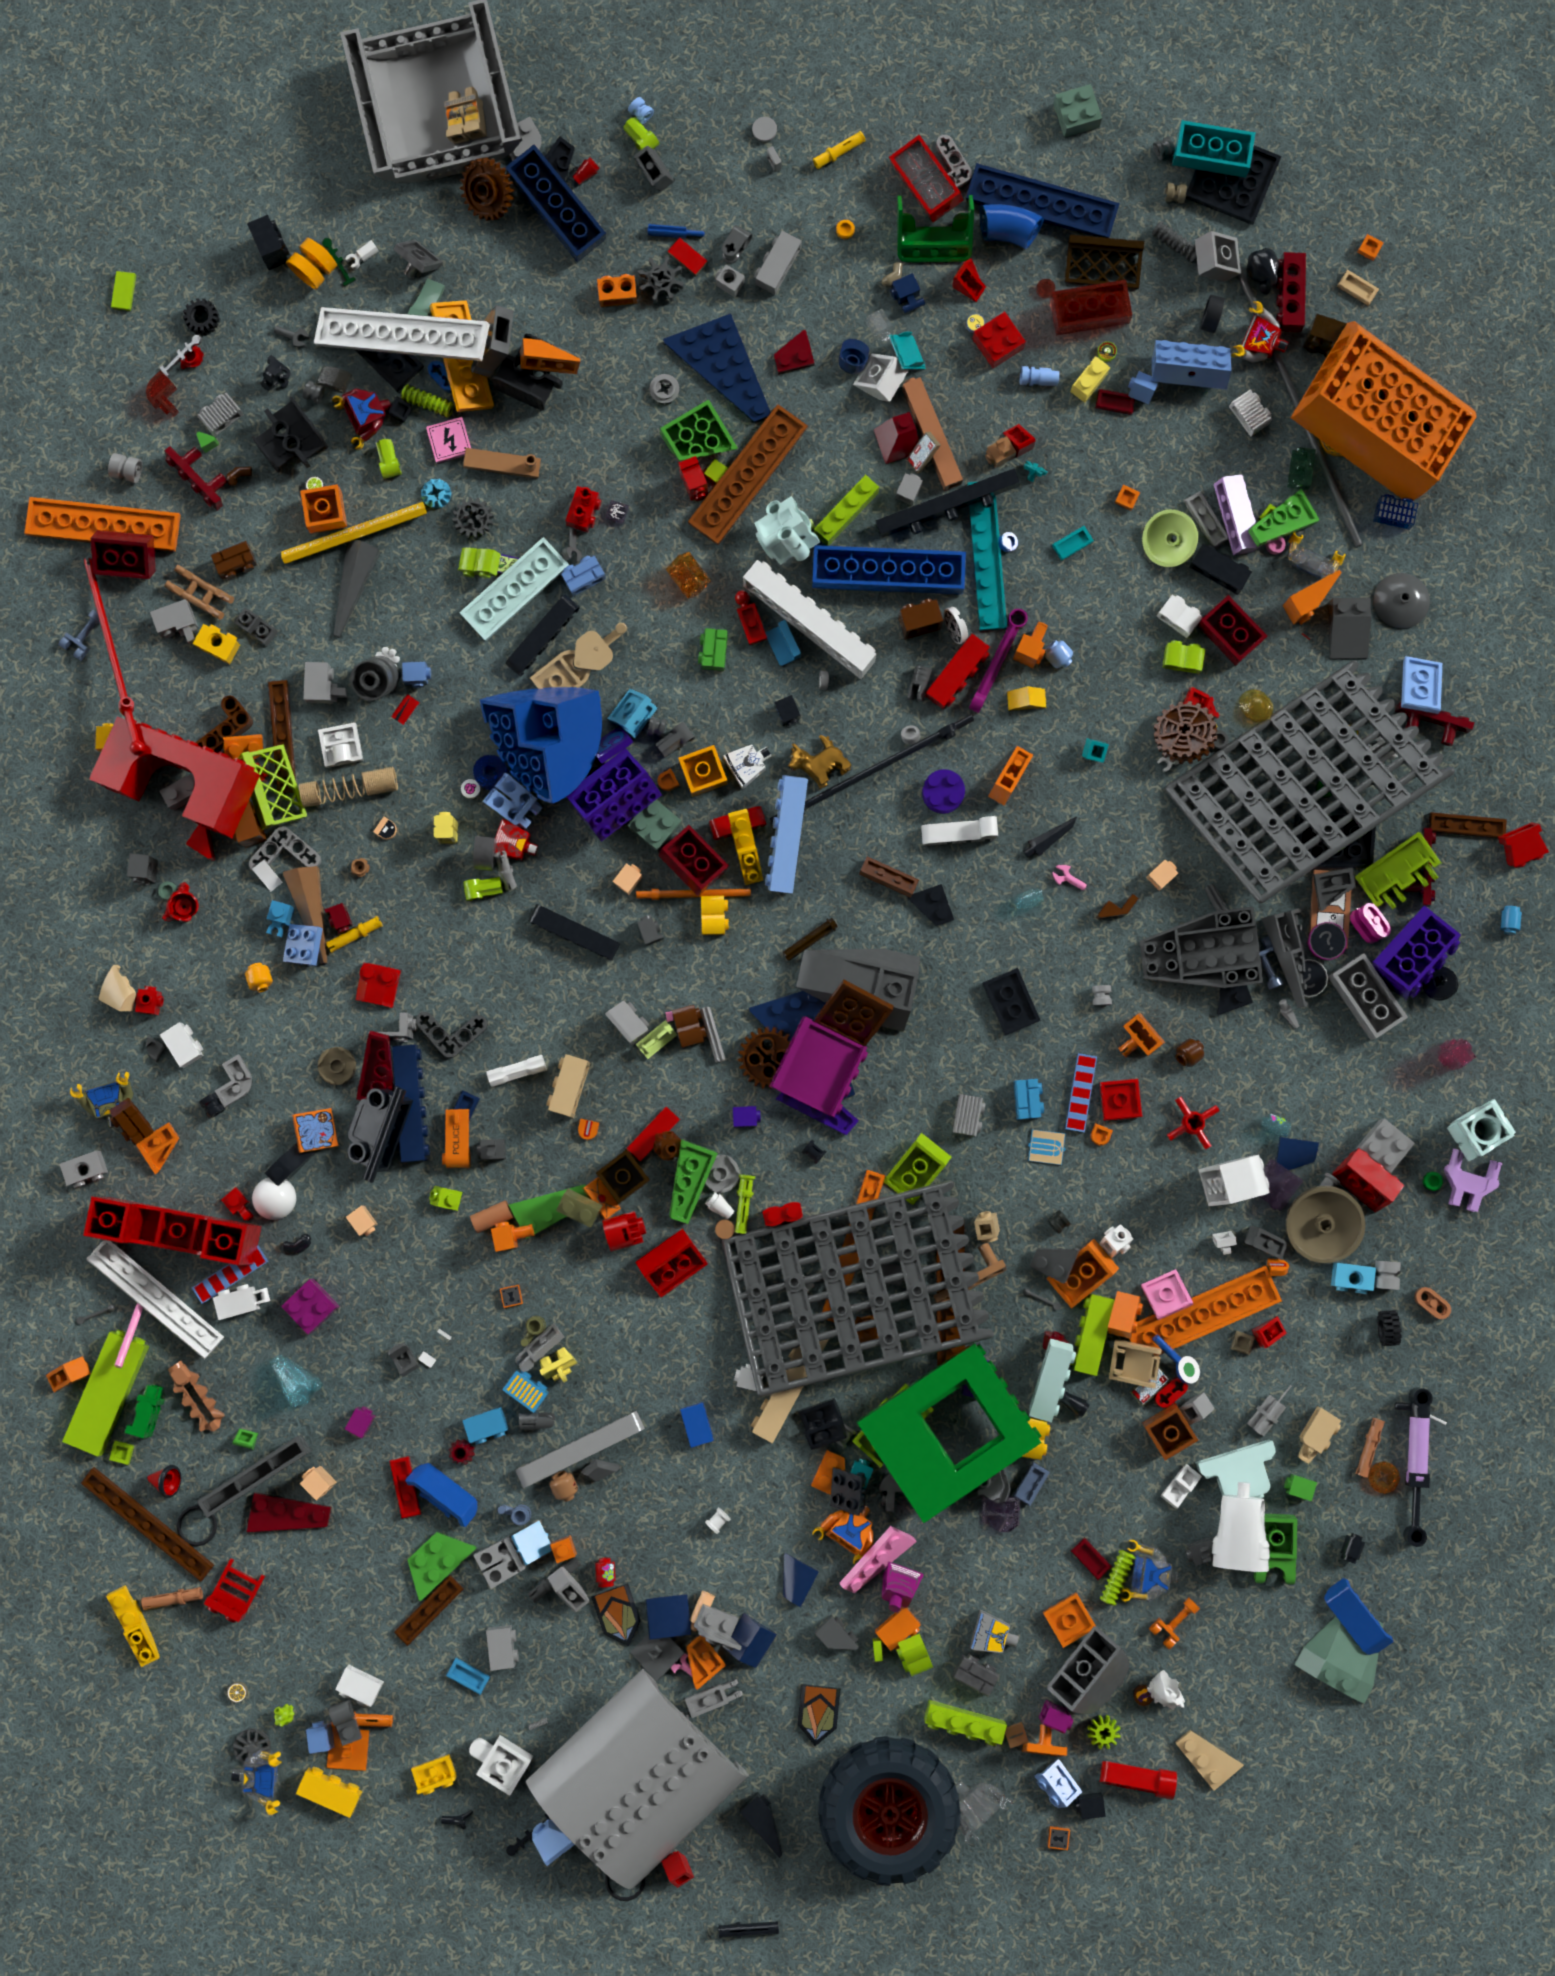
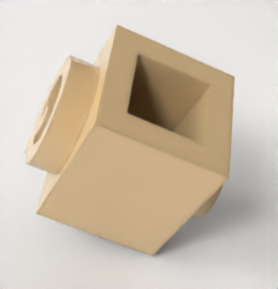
(987, 1226)

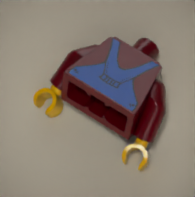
(364, 412)

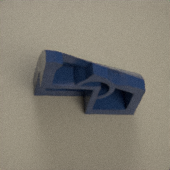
(1296, 1153)
(797, 1579)

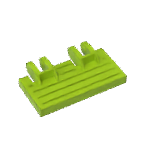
(1398, 869)

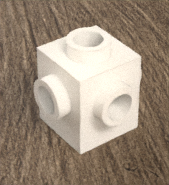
(1116, 1241)

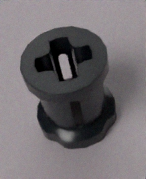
(813, 1152)

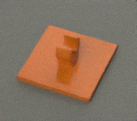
(350, 1756)

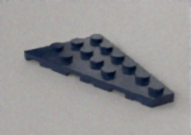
(721, 359)
(787, 1013)

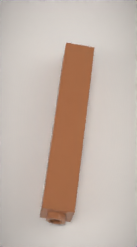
(928, 422)

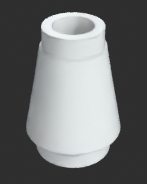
(719, 1205)

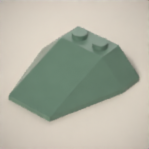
(1339, 1661)

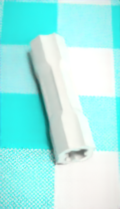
(528, 1067)

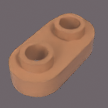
(1432, 1302)

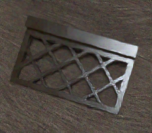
(1102, 245)

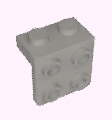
(406, 1028)

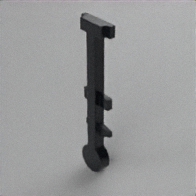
(511, 1849)

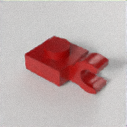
(236, 1202)

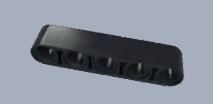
(542, 634)
(574, 932)

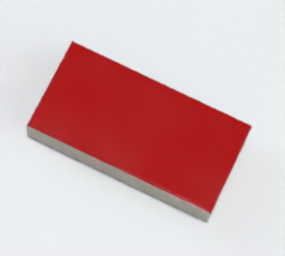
(687, 257)

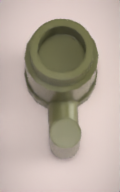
(534, 1326)

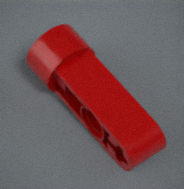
(1159, 1782)

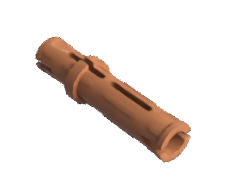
(1370, 1446)
(178, 1597)

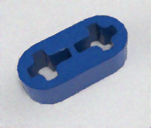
(437, 378)

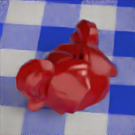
(177, 900)

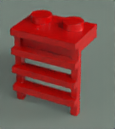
(229, 1604)

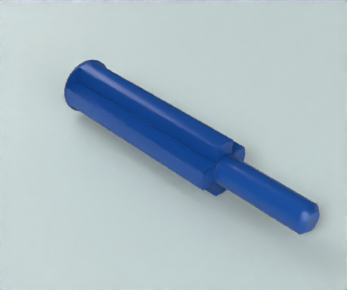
(672, 231)

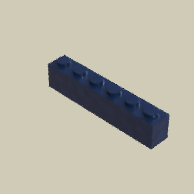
(408, 1076)

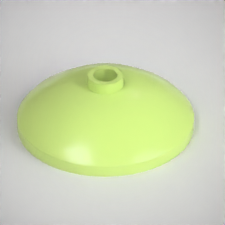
(1159, 534)

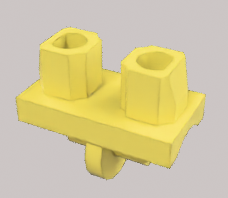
(559, 1368)

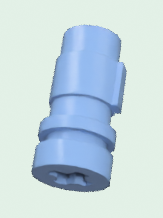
(1039, 376)

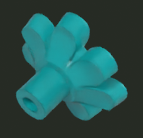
(1034, 470)

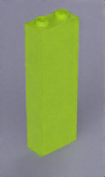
(105, 1395)

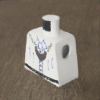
(746, 764)

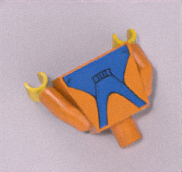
(849, 1531)

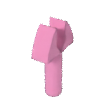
(1069, 878)
(684, 1666)

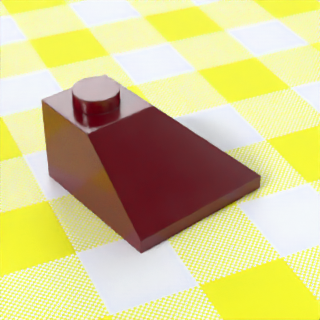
(897, 437)

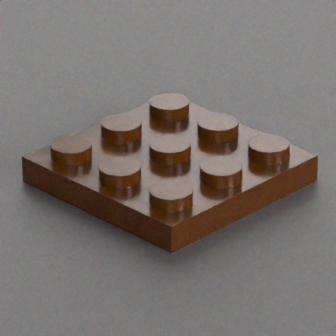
(854, 1013)

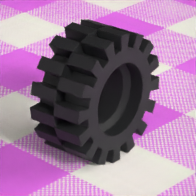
(194, 308)
(1389, 1328)

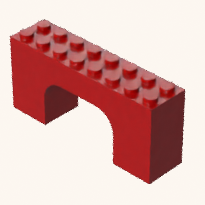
(220, 782)
(172, 1229)

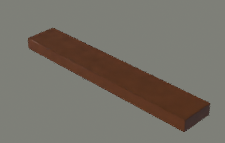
(281, 727)

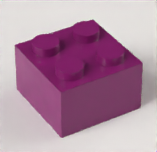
(310, 1306)

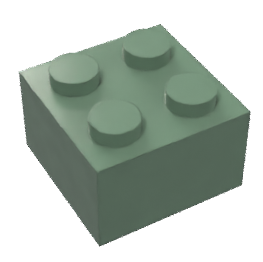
(1077, 110)
(655, 825)

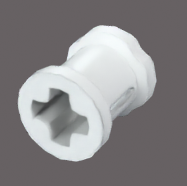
(718, 1520)

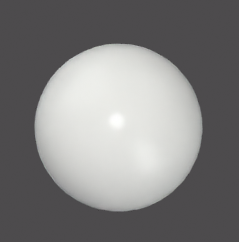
(272, 1200)

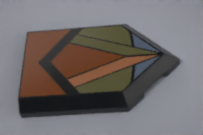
(617, 1613)
(818, 1711)

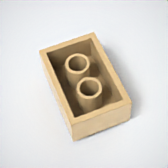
(568, 1085)

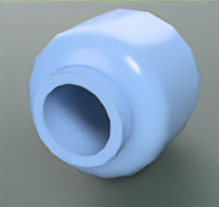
(1059, 654)

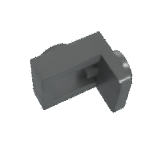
(403, 1359)

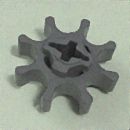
(666, 284)

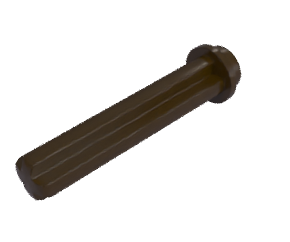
(810, 939)

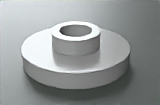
(764, 129)

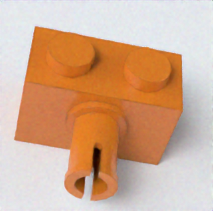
(1142, 1036)
(506, 1235)

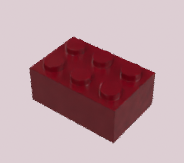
(123, 554)
(1232, 630)
(693, 860)

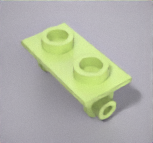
(656, 1039)

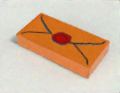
(599, 1193)

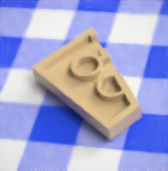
(1208, 1759)

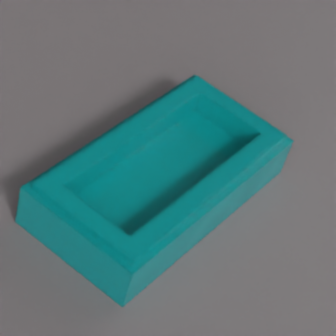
(1072, 543)

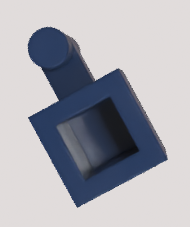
(906, 290)

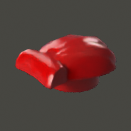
(193, 358)

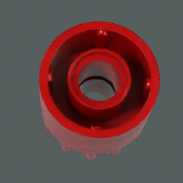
(624, 1231)

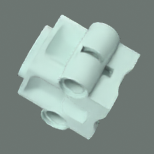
(785, 531)
(1496, 1130)

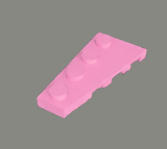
(885, 1550)

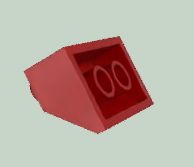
(1368, 1180)
(671, 1263)

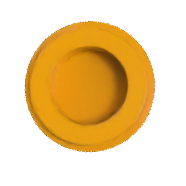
(845, 229)

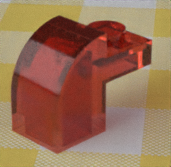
(158, 391)

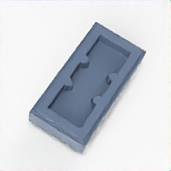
(1031, 1483)

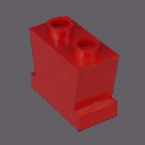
(693, 478)
(1523, 845)

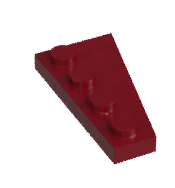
(376, 1065)

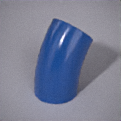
(1009, 224)

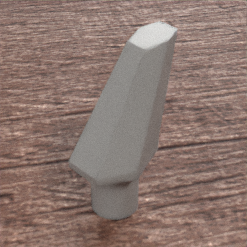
(1287, 1011)

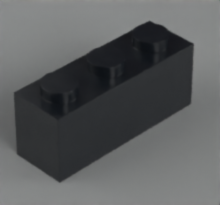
(1220, 568)

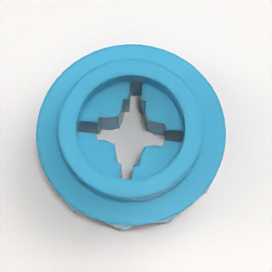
(431, 500)

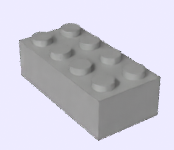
(1367, 996)

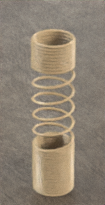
(374, 782)

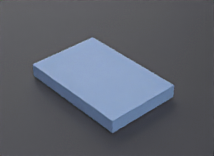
(1421, 685)

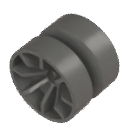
(374, 677)

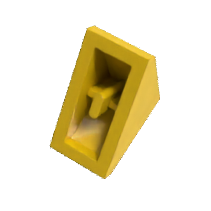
(1026, 698)

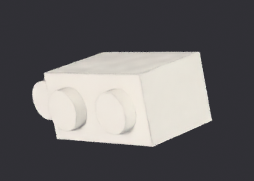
(239, 1301)

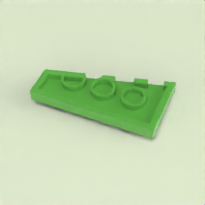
(1286, 519)
(691, 1174)
(541, 1210)

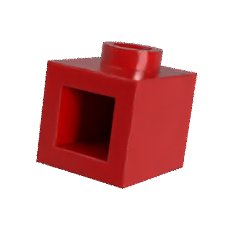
(677, 1869)

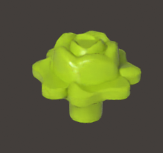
(283, 1715)

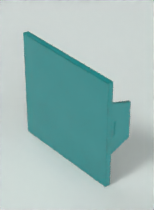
(907, 351)

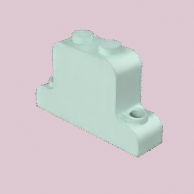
(1240, 1466)

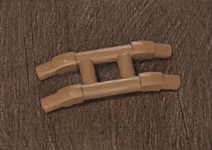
(195, 582)

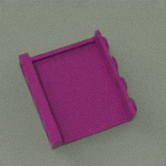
(819, 1067)

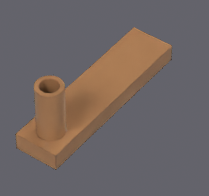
(502, 463)
(994, 1268)

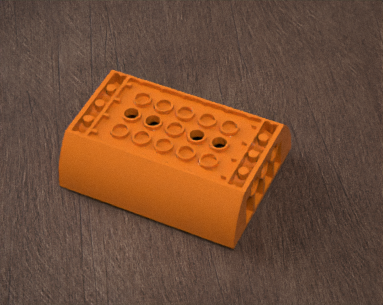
(1378, 431)

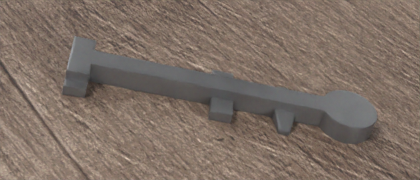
(196, 340)

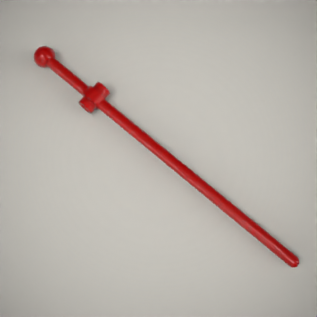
(126, 704)

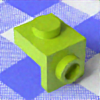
(445, 1198)

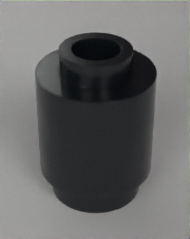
(1352, 1548)

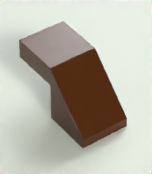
(1111, 910)

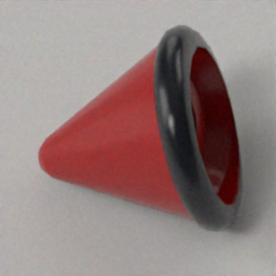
(171, 1476)

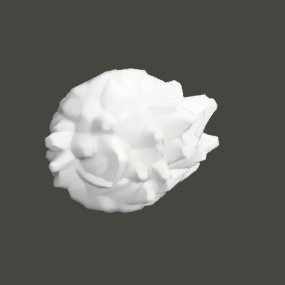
(1166, 1691)

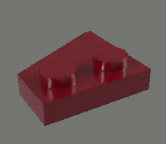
(794, 354)

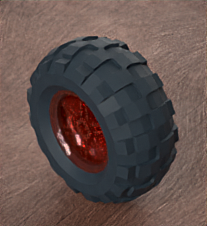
(851, 1789)

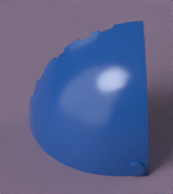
(546, 736)

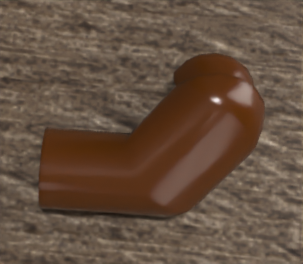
(236, 473)

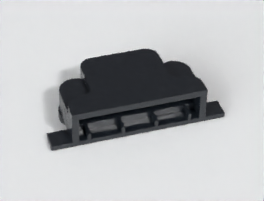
(378, 1129)

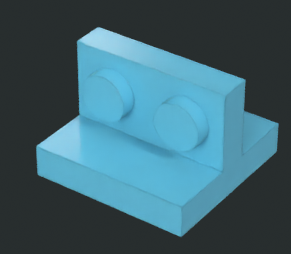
(633, 712)

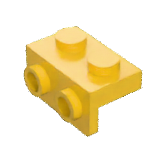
(434, 1774)

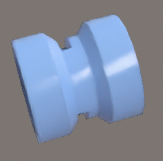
(640, 110)

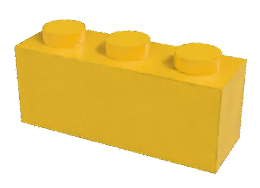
(329, 1791)

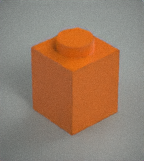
(563, 1549)

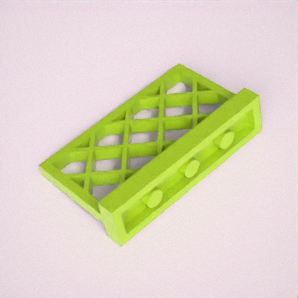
(258, 796)

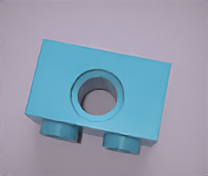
(1364, 1274)

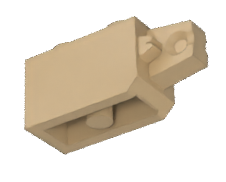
(1317, 1434)

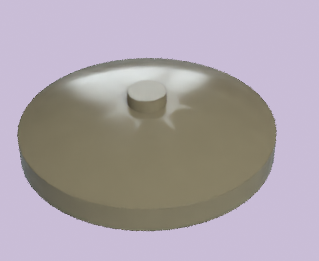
(1325, 1224)

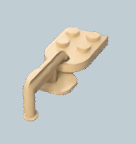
(590, 653)

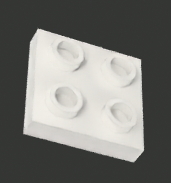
(340, 745)

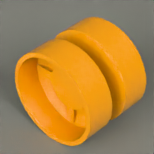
(314, 259)

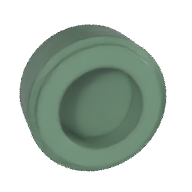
(166, 889)

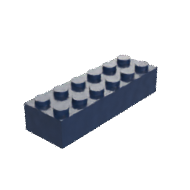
(555, 203)

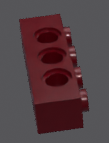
(1296, 320)

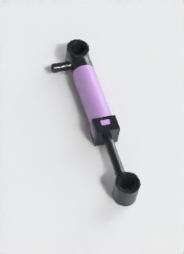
(1417, 1473)

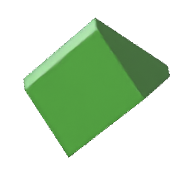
(207, 441)
(245, 1439)

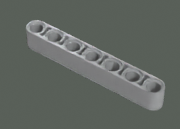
(579, 1449)

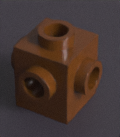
(667, 1145)

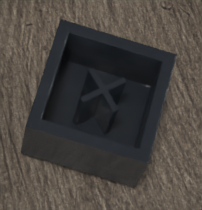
(269, 242)

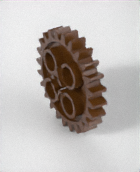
(758, 1071)

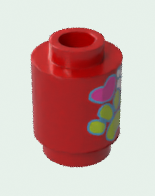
(605, 1572)

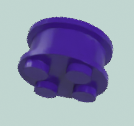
(943, 791)

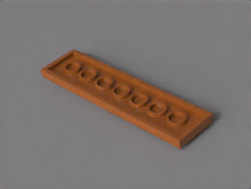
(747, 474)

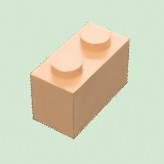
(317, 1482)

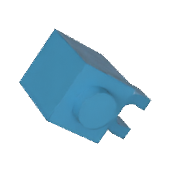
(280, 915)

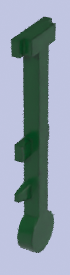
(327, 243)

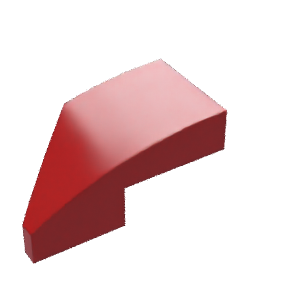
(1202, 698)

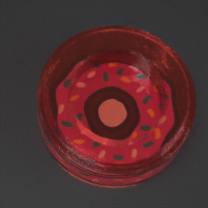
(1045, 288)

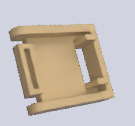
(1139, 1363)

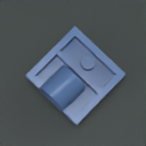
(302, 944)

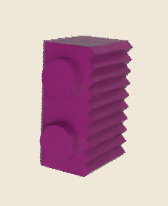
(1055, 1717)

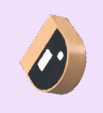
(386, 829)

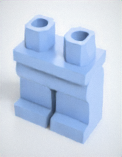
(519, 801)

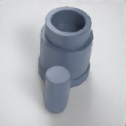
(520, 1514)

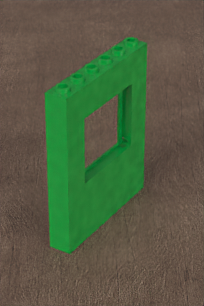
(915, 1453)

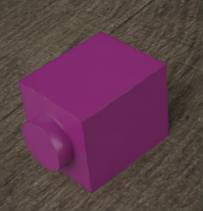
(360, 1421)

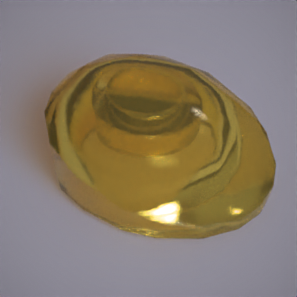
(1256, 705)

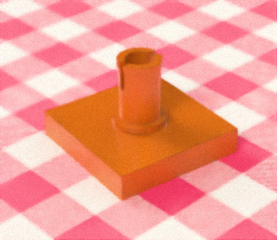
(1044, 1746)

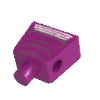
(899, 1585)

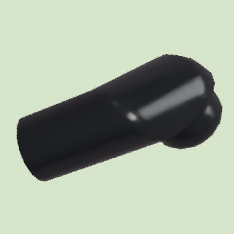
(299, 1246)

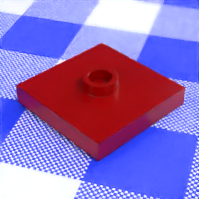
(1120, 1099)

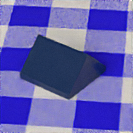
(754, 1640)

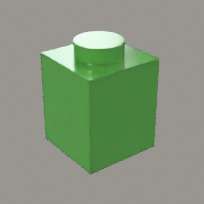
(1300, 1487)

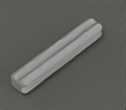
(712, 1034)

